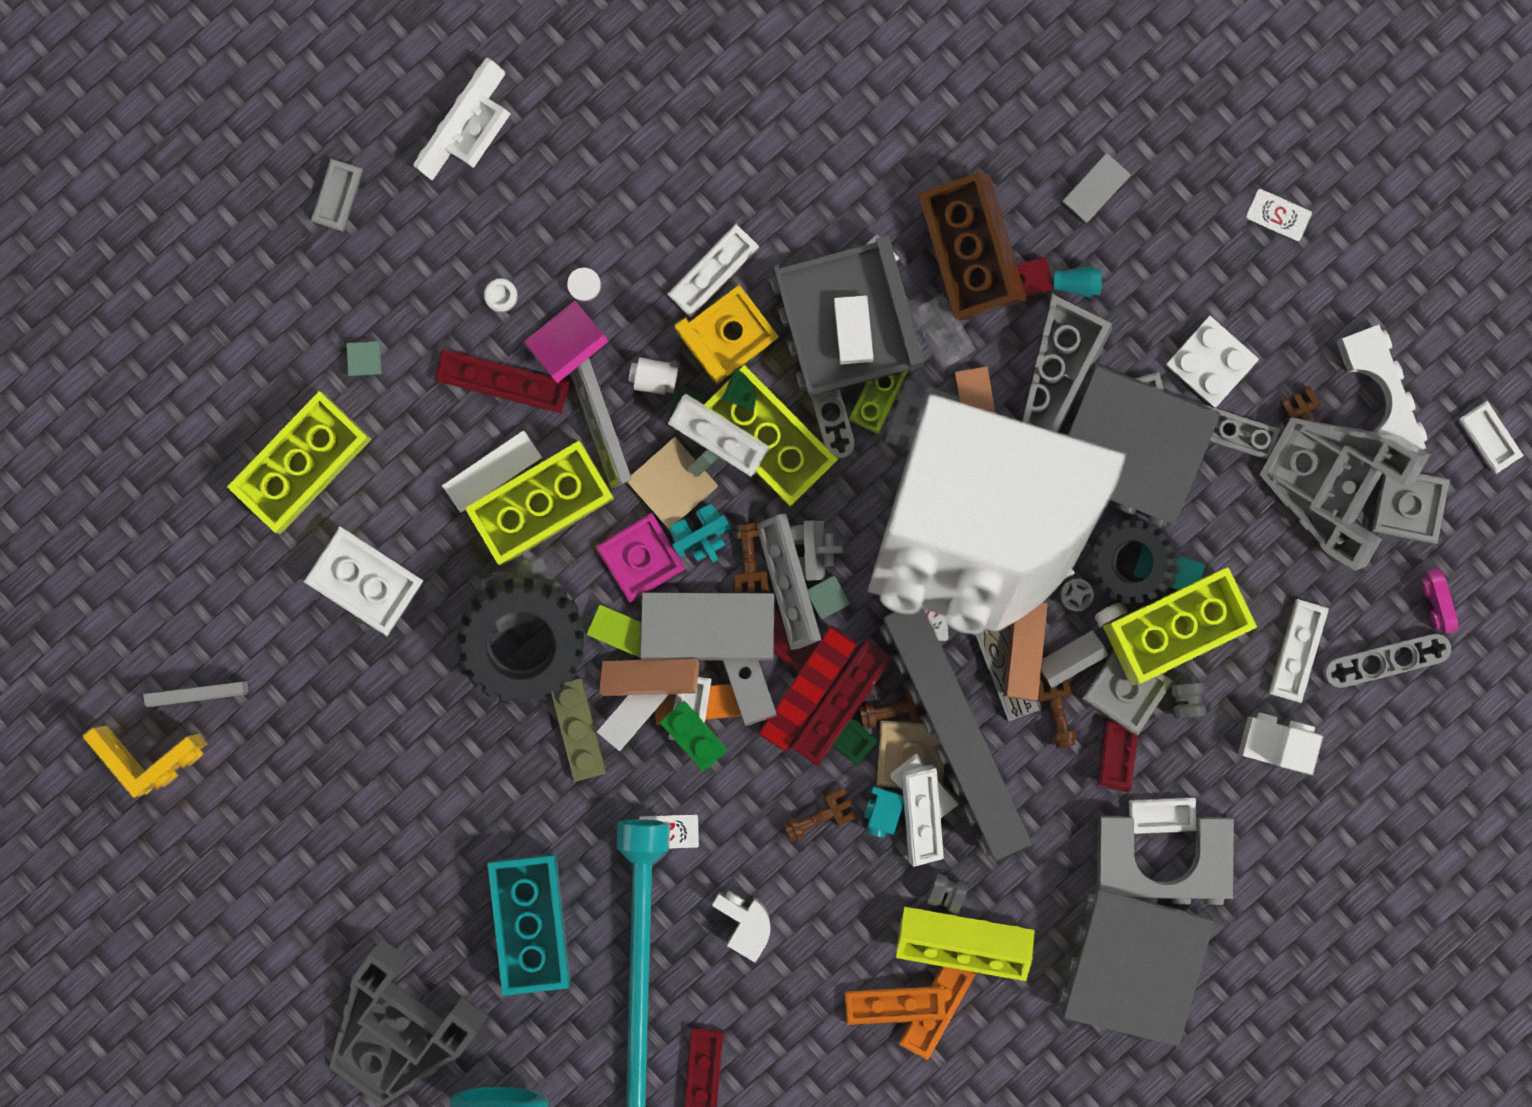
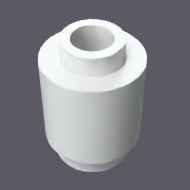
(653, 376)

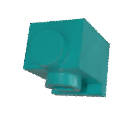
(883, 811)

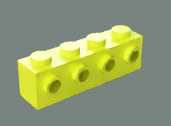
(965, 943)

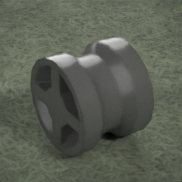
(1083, 598)

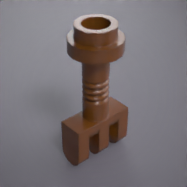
(1303, 409)
(745, 533)
(1054, 695)
(869, 715)
(795, 829)

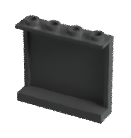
(809, 310)
(1155, 432)
(1135, 966)

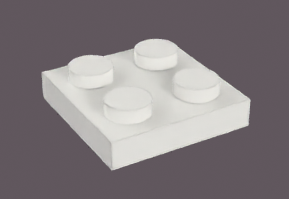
(1211, 362)

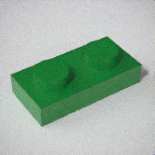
(693, 736)

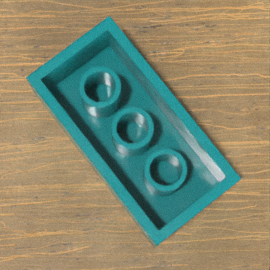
(529, 924)

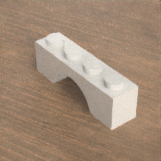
(1370, 354)

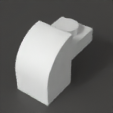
(753, 927)

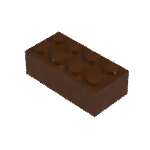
(972, 246)

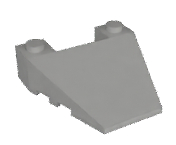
(1328, 476)

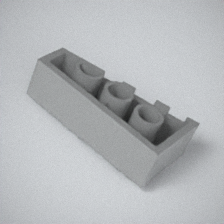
(1065, 359)

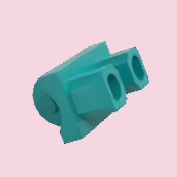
(687, 541)

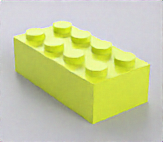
(794, 453)
(299, 463)
(539, 503)
(1179, 626)

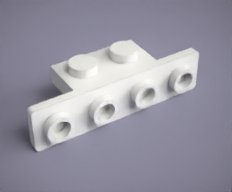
(468, 125)

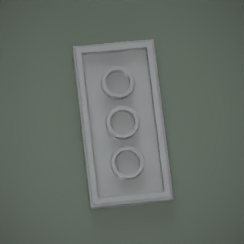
(707, 626)

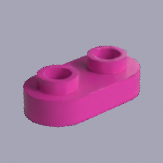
(1436, 588)

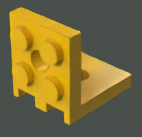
(710, 346)
(128, 769)

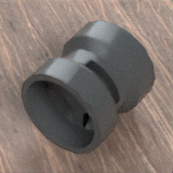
(1188, 700)
(954, 893)

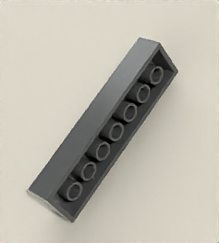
(957, 732)

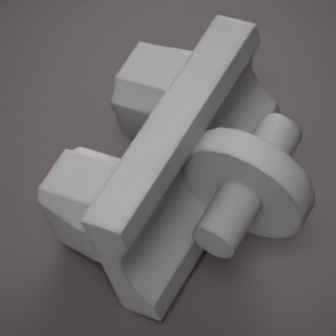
(818, 549)

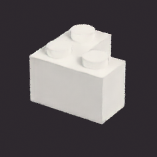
(1284, 746)

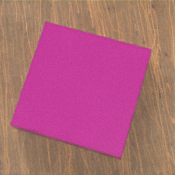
(566, 341)
(640, 557)

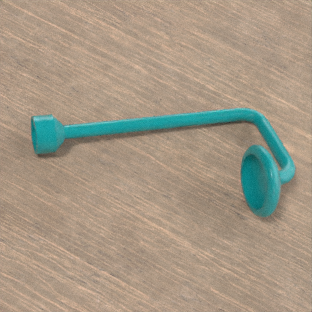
(641, 844)

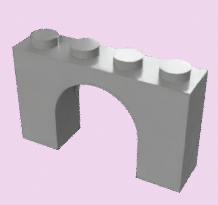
(1207, 878)

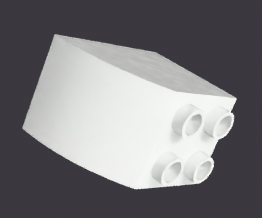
(988, 516)

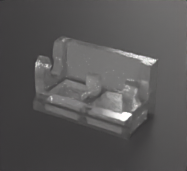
(942, 332)

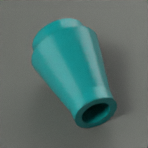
(1079, 281)

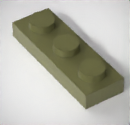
(578, 731)

